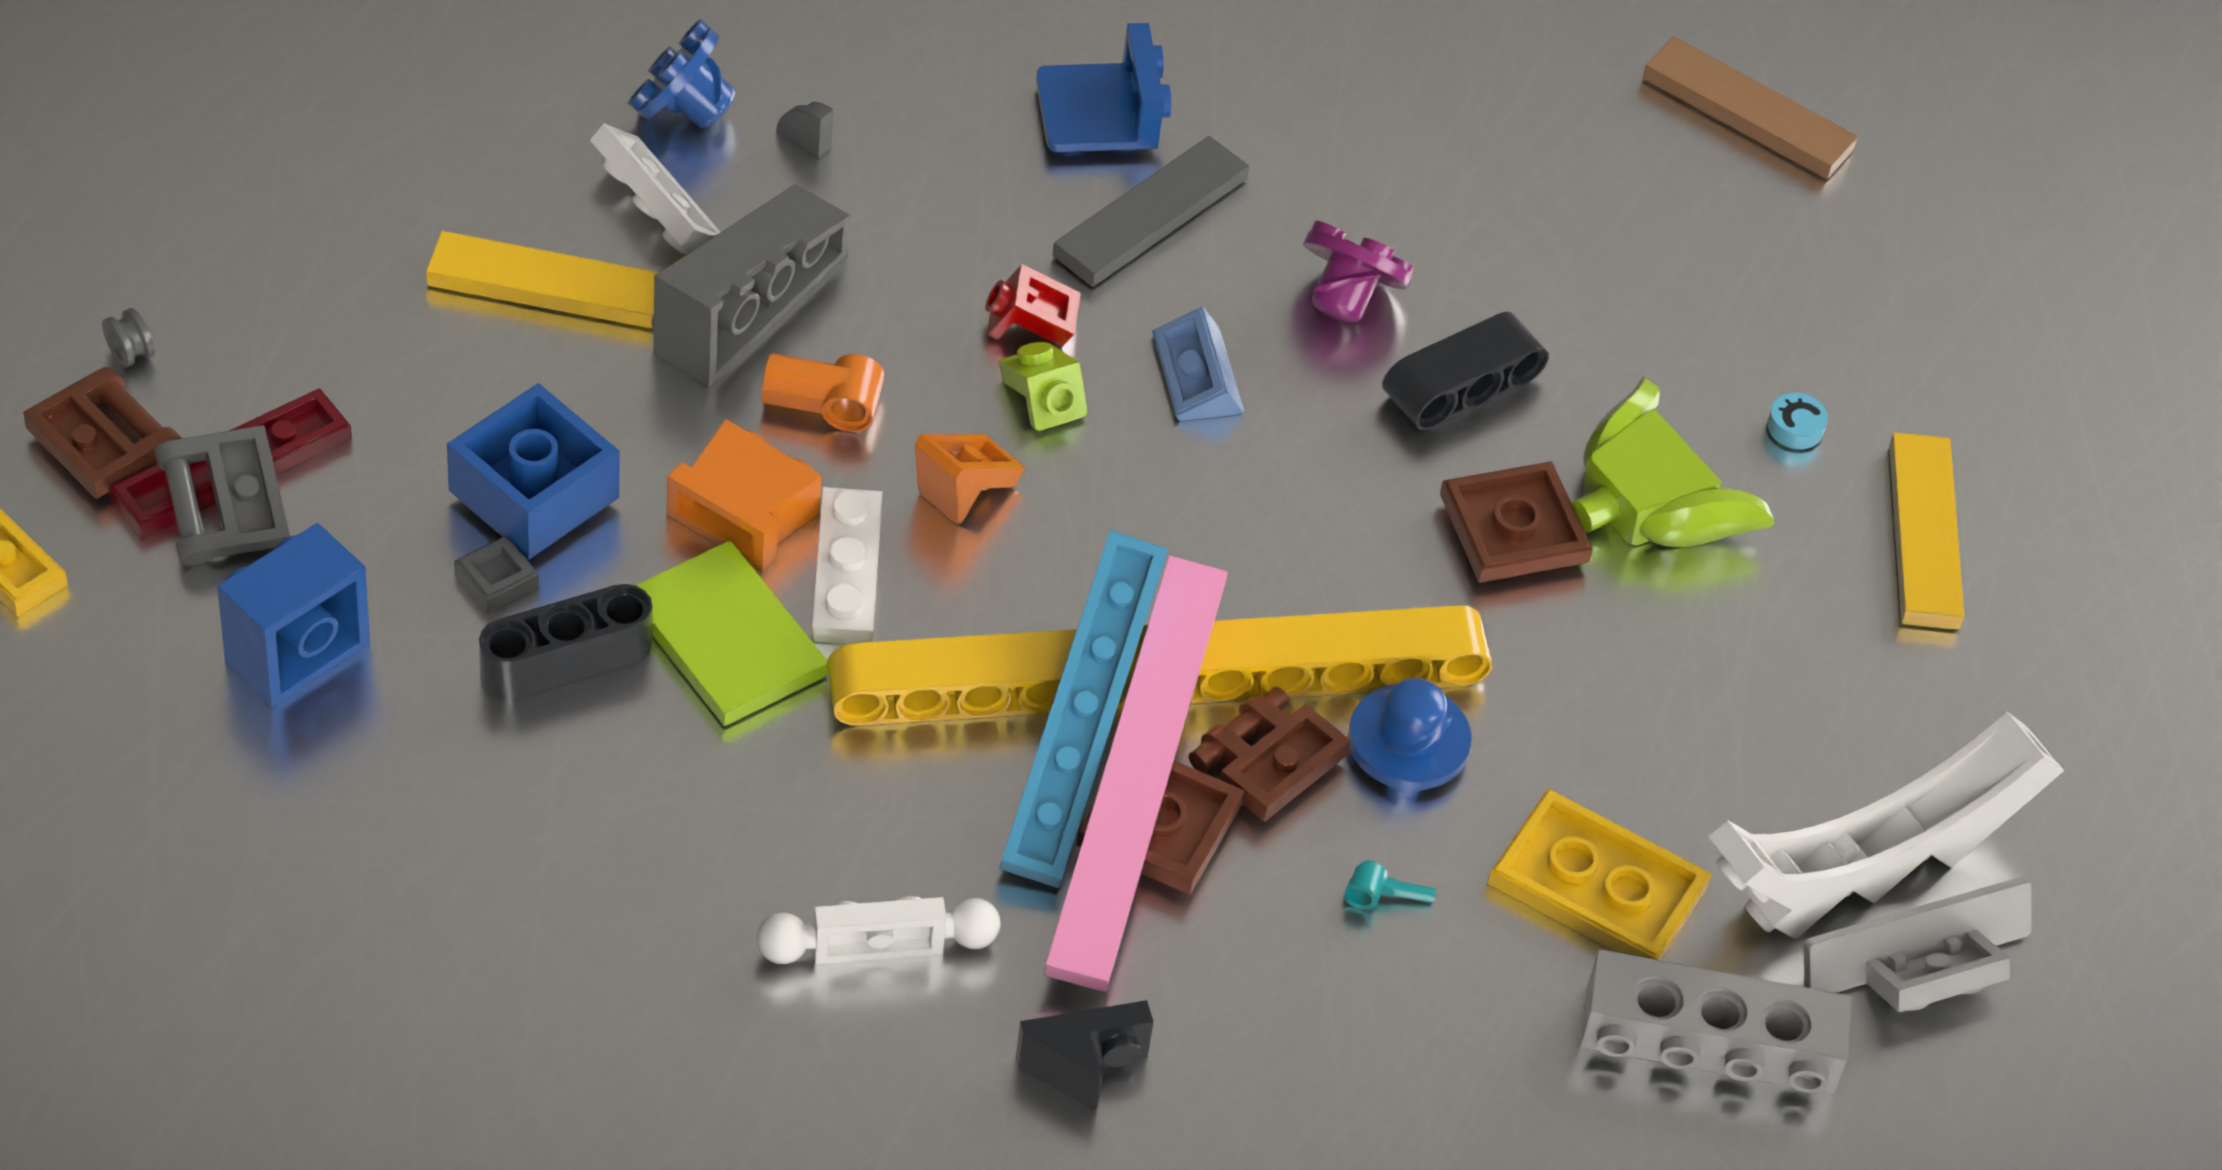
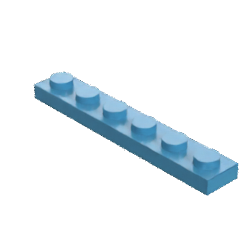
(1083, 709)

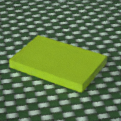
(730, 633)

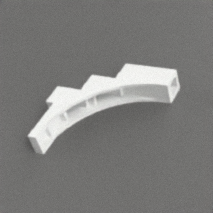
(1869, 851)

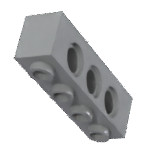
(1743, 1007)

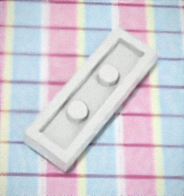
(654, 189)
(847, 566)

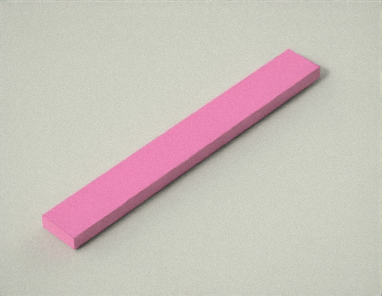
(1136, 775)

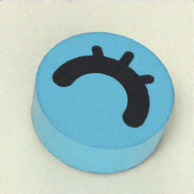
(1797, 420)

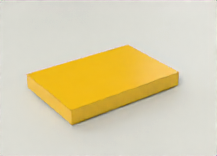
(1599, 878)

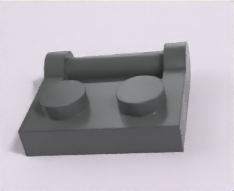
(242, 488)

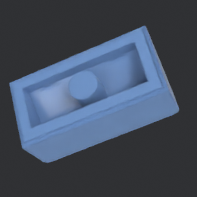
(1197, 367)

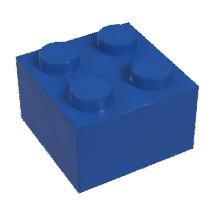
(533, 470)
(294, 614)

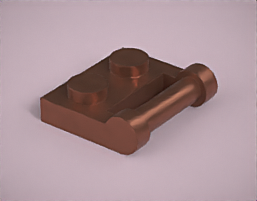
(88, 440)

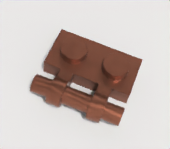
(1281, 763)

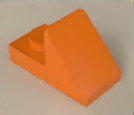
(958, 467)

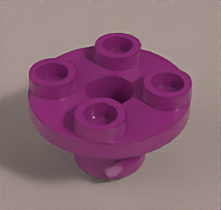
(1352, 272)

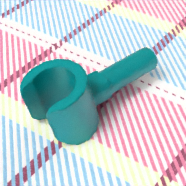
(1371, 881)

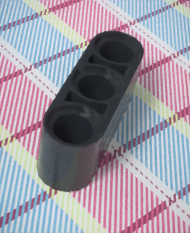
(1465, 370)
(565, 641)

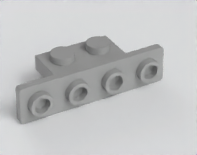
(1926, 949)

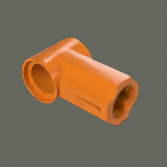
(840, 391)

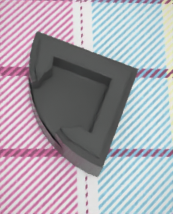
(808, 127)

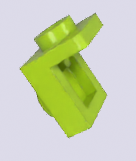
(1049, 383)

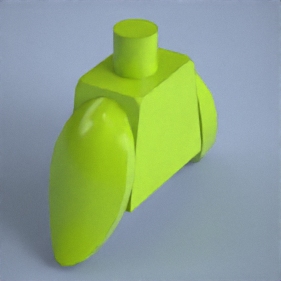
(1655, 484)

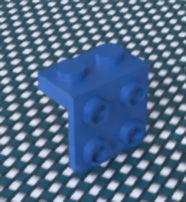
(1107, 103)

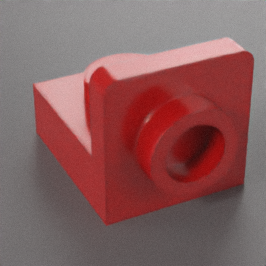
(1034, 304)

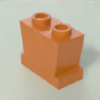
(744, 494)

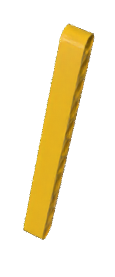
(1243, 658)

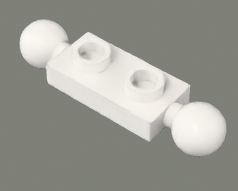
(878, 930)

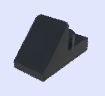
(1072, 1046)

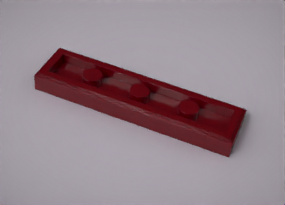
(294, 436)

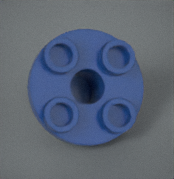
(687, 81)
(1409, 736)

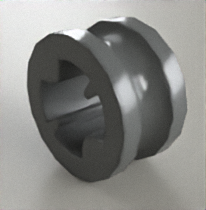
(128, 337)

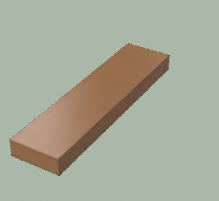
(1750, 107)

